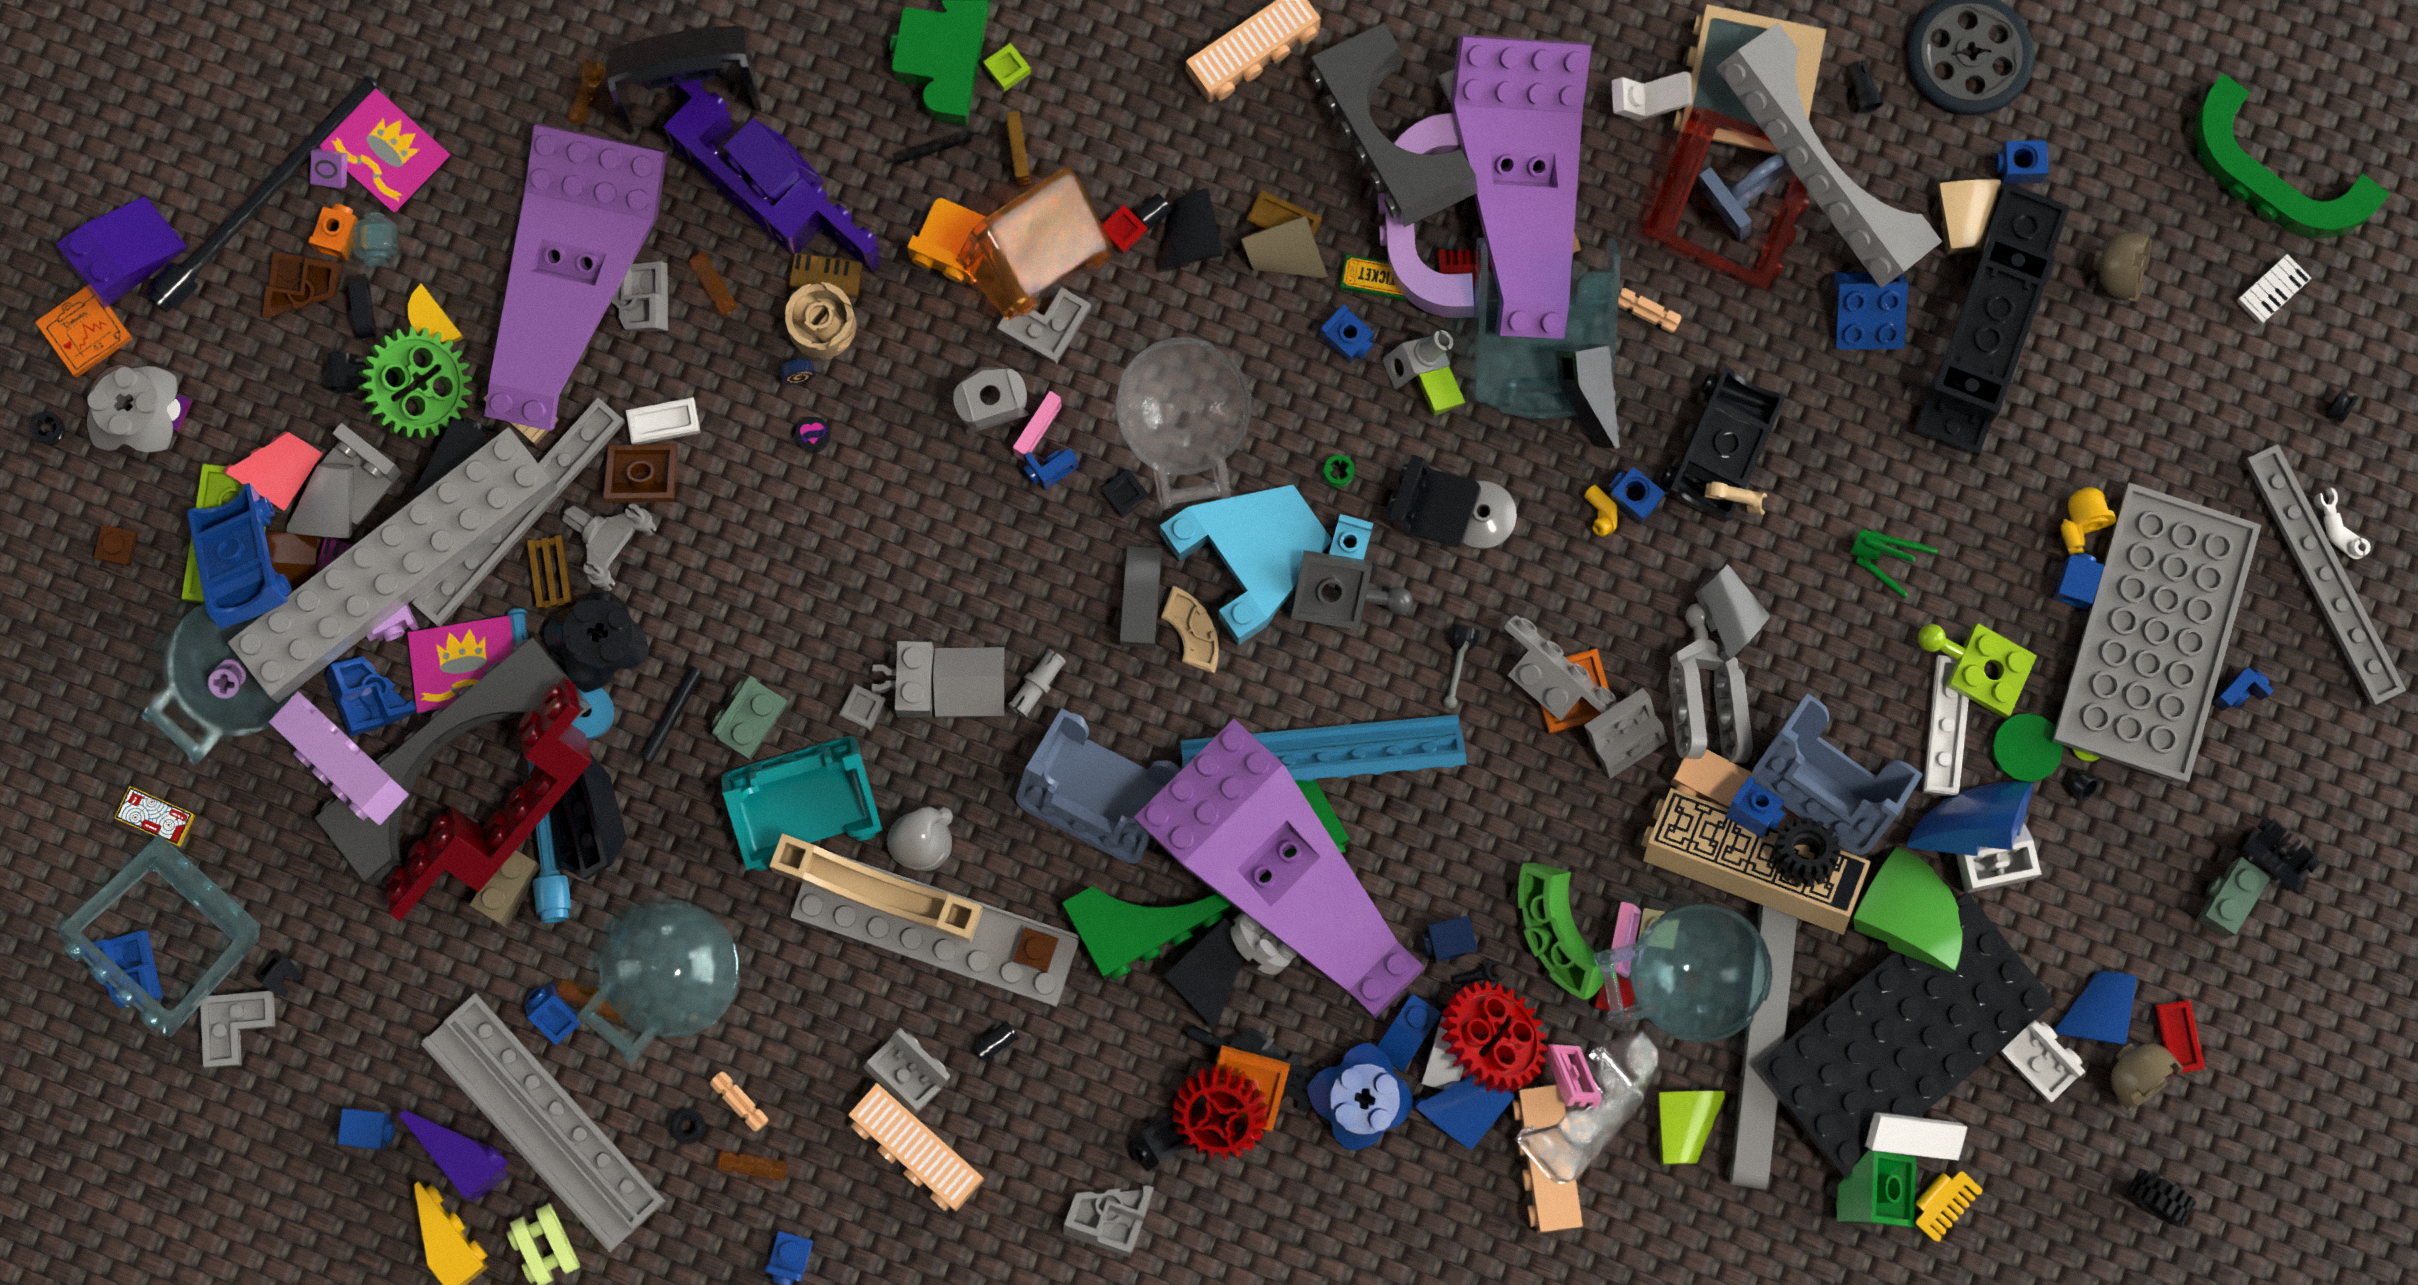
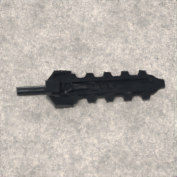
(1262, 1044)

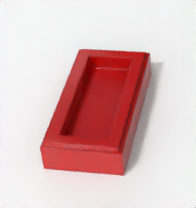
(2179, 1034)

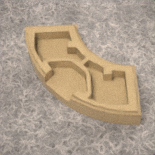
(1195, 629)

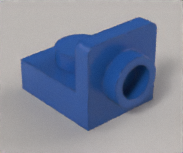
(1057, 467)
(2235, 692)
(550, 1013)
(789, 1258)

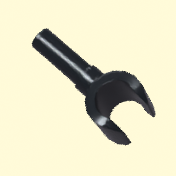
(1483, 974)

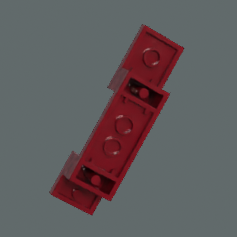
(478, 853)

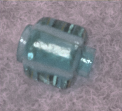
(375, 239)

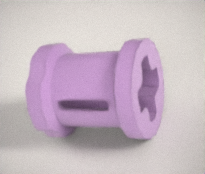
(218, 682)

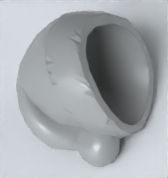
(921, 838)

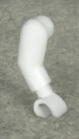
(2338, 534)

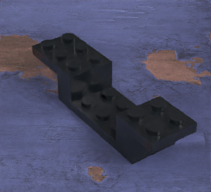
(1993, 320)

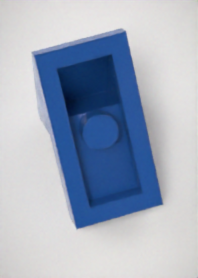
(1408, 1032)

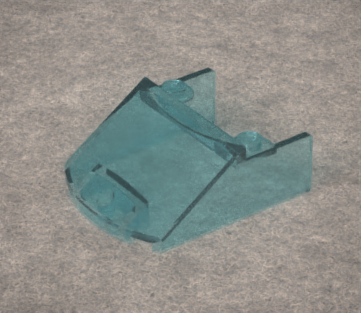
(1522, 371)

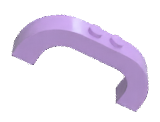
(1431, 291)

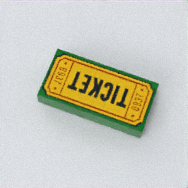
(1369, 278)

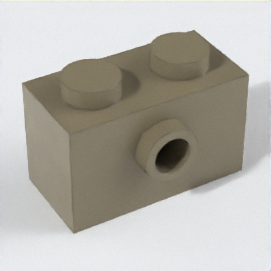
(507, 889)

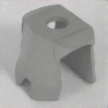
(982, 416)

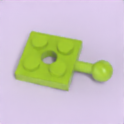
(1968, 672)

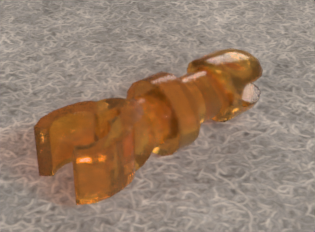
(590, 77)

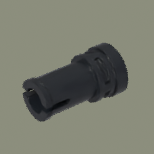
(1866, 94)

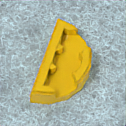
(425, 312)

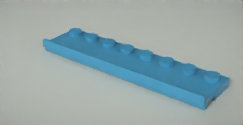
(1359, 747)

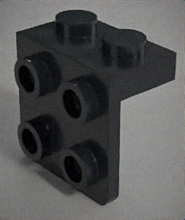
(1433, 503)

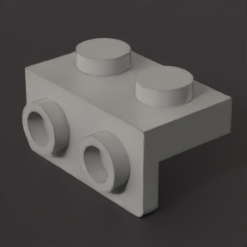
(907, 1071)

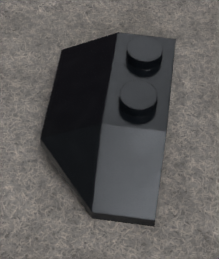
(587, 824)

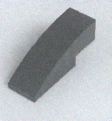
(1140, 597)

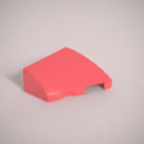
(277, 468)

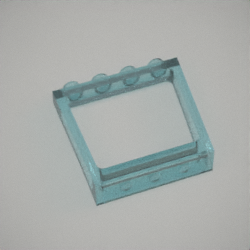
(199, 891)

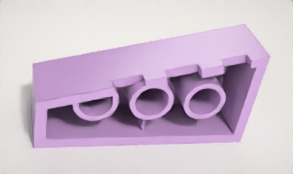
(338, 760)

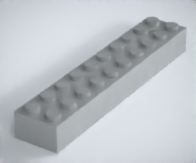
(392, 565)

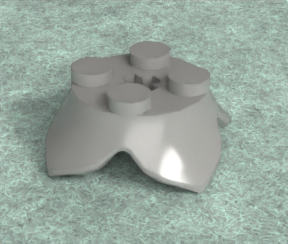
(147, 423)

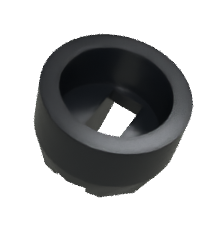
(2083, 785)

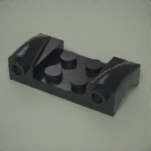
(1723, 442)

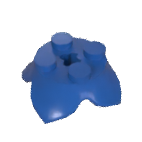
(1334, 1093)

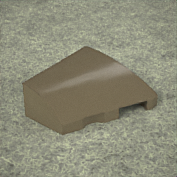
(1286, 249)

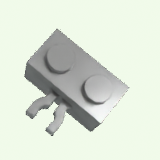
(912, 680)

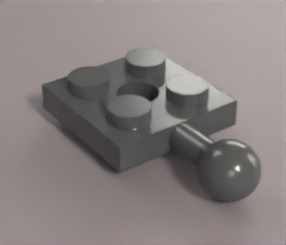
(1347, 606)

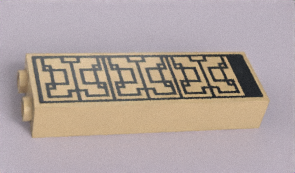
(1708, 847)

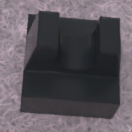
(274, 971)

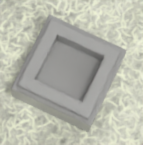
(862, 707)

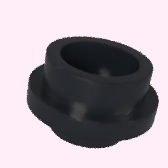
(682, 1116)

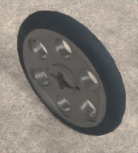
(1952, 93)

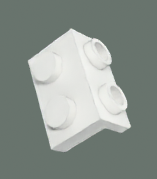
(2043, 1060)

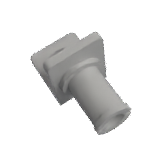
(1419, 357)

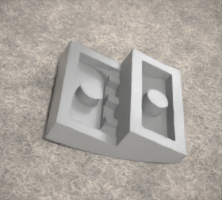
(1626, 733)

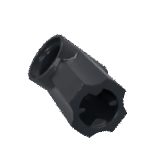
(344, 370)

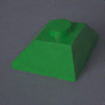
(1879, 1191)

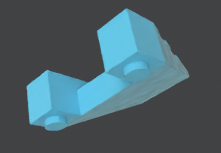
(1260, 544)

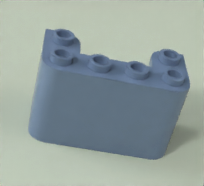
(1830, 786)

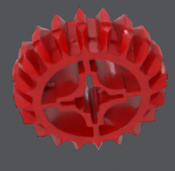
(1198, 1125)

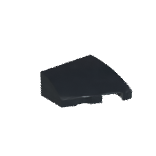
(1190, 232)

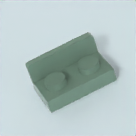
(748, 717)

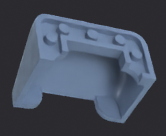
(1091, 789)

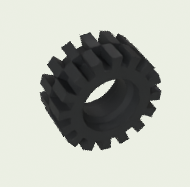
(1801, 868)
(2160, 1198)

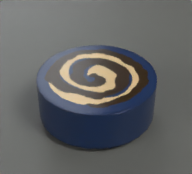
(797, 371)

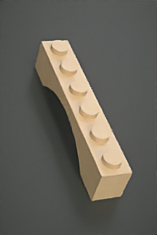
(876, 890)

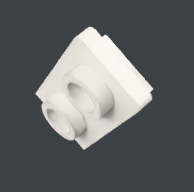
(1652, 98)

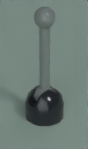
(1463, 639)

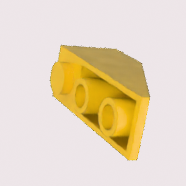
(446, 1247)

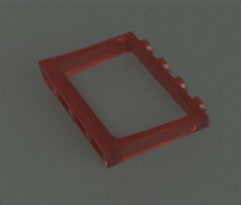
(1678, 186)

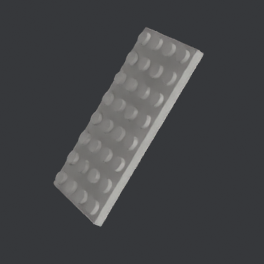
(2157, 633)

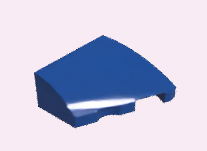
(365, 697)
(136, 959)
(2101, 1010)
(1465, 1109)

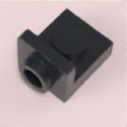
(1157, 1143)

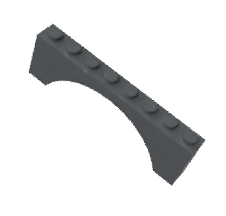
(503, 694)

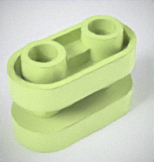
(524, 1236)

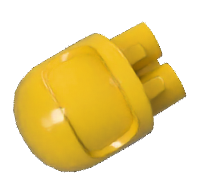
(2088, 514)

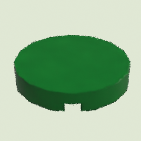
(2025, 748)

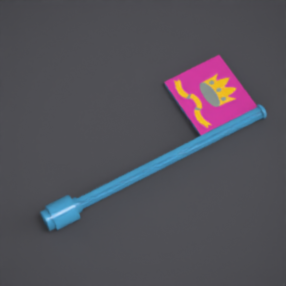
(443, 665)

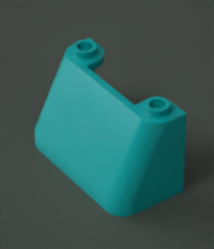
(802, 796)

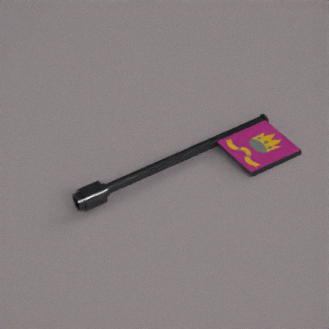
(384, 155)

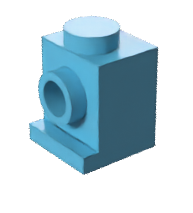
(1355, 529)

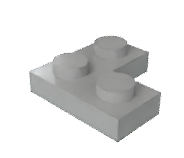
(1049, 333)
(224, 1018)

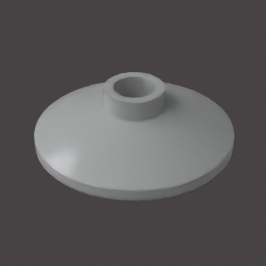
(1496, 527)

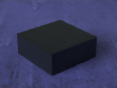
(1125, 493)

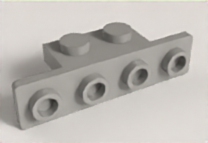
(1551, 676)

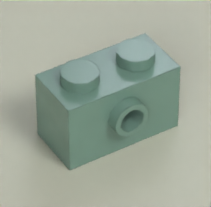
(2233, 897)

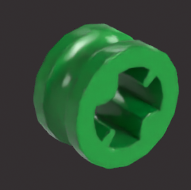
(1349, 472)

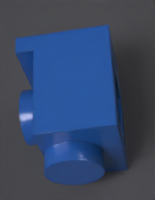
(1348, 348)
(1756, 808)

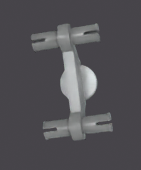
(606, 538)

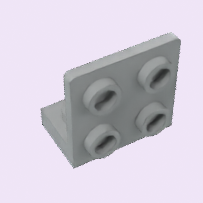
(372, 471)

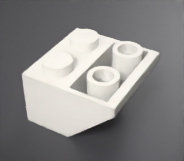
(2000, 866)

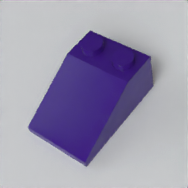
(768, 160)
(120, 249)
(466, 1163)

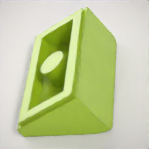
(1440, 390)

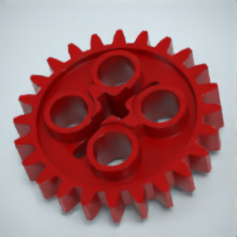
(1513, 1053)

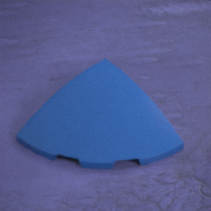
(1974, 819)

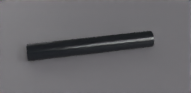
(671, 714)

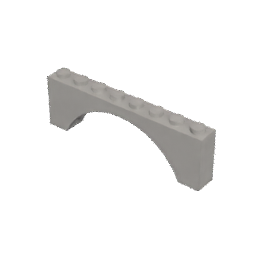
(1766, 84)

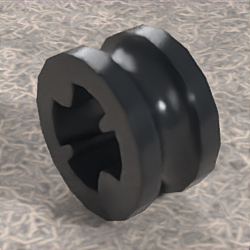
(2342, 405)
(51, 437)

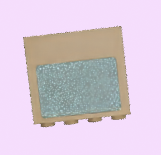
(1721, 35)

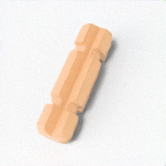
(1648, 310)
(739, 1101)

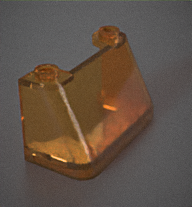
(1035, 243)

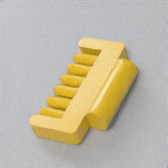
(1937, 1198)

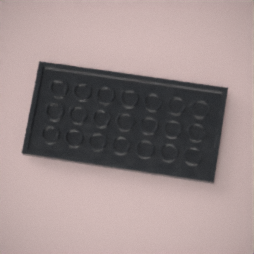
(1902, 1038)

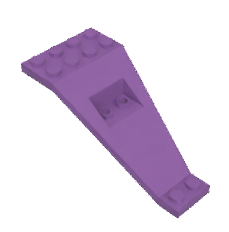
(1233, 821)

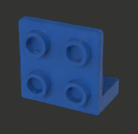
(1870, 314)

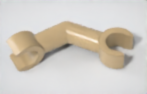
(1724, 492)

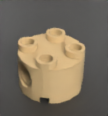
(820, 320)

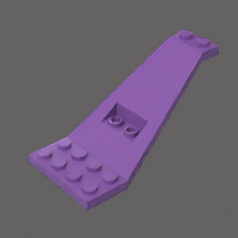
(1524, 106)
(584, 201)

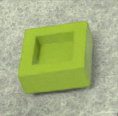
(1007, 67)

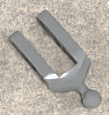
(1688, 702)

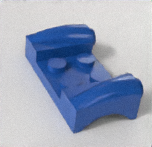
(236, 559)

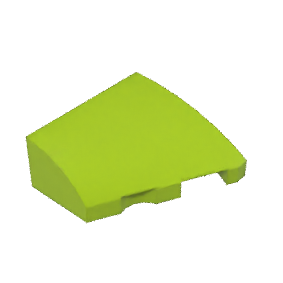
(1685, 1124)

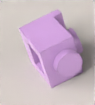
(395, 625)

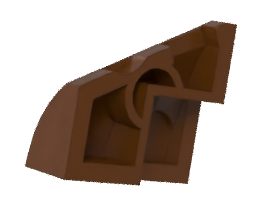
(299, 282)

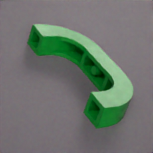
(2262, 188)

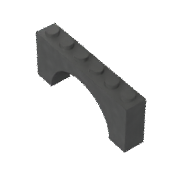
(1411, 181)

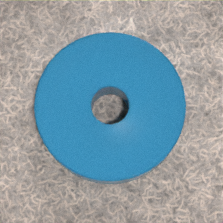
(600, 717)

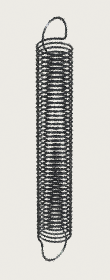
(929, 150)

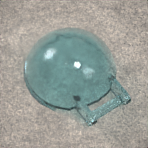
(188, 661)
(664, 973)
(1693, 973)

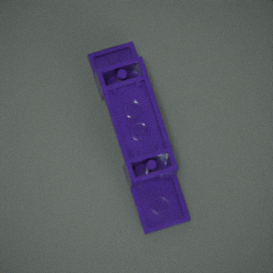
(796, 217)

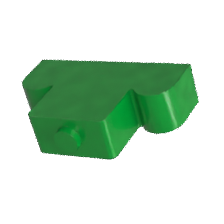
(942, 55)

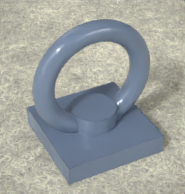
(1734, 198)

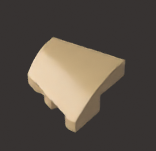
(1966, 213)

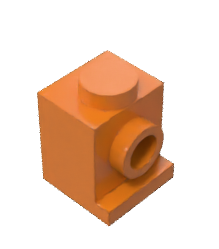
(338, 242)

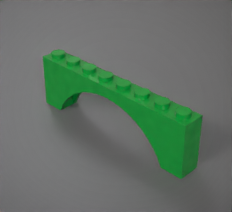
(1125, 932)

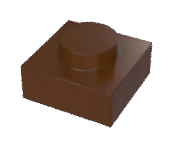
(116, 545)
(1036, 950)

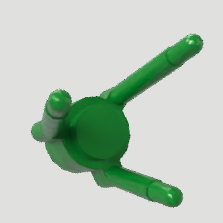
(1870, 546)

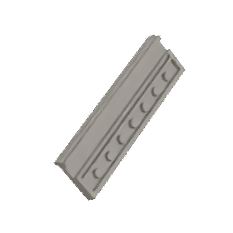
(984, 960)
(543, 1122)

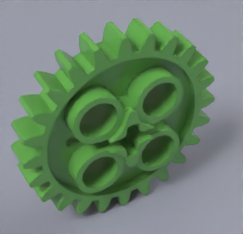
(398, 357)

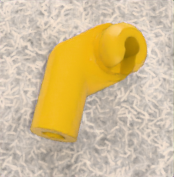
(1607, 511)

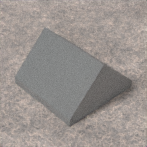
(969, 682)

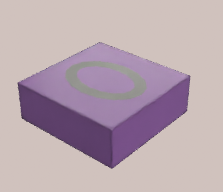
(328, 168)

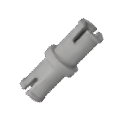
(1037, 683)

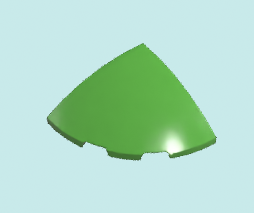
(1912, 912)

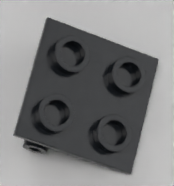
(2287, 871)

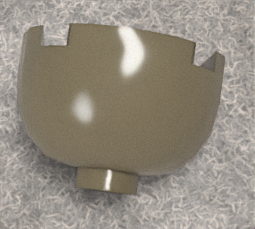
(2123, 264)
(2142, 1073)

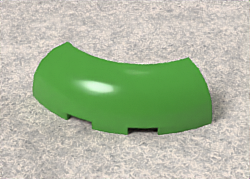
(1552, 932)

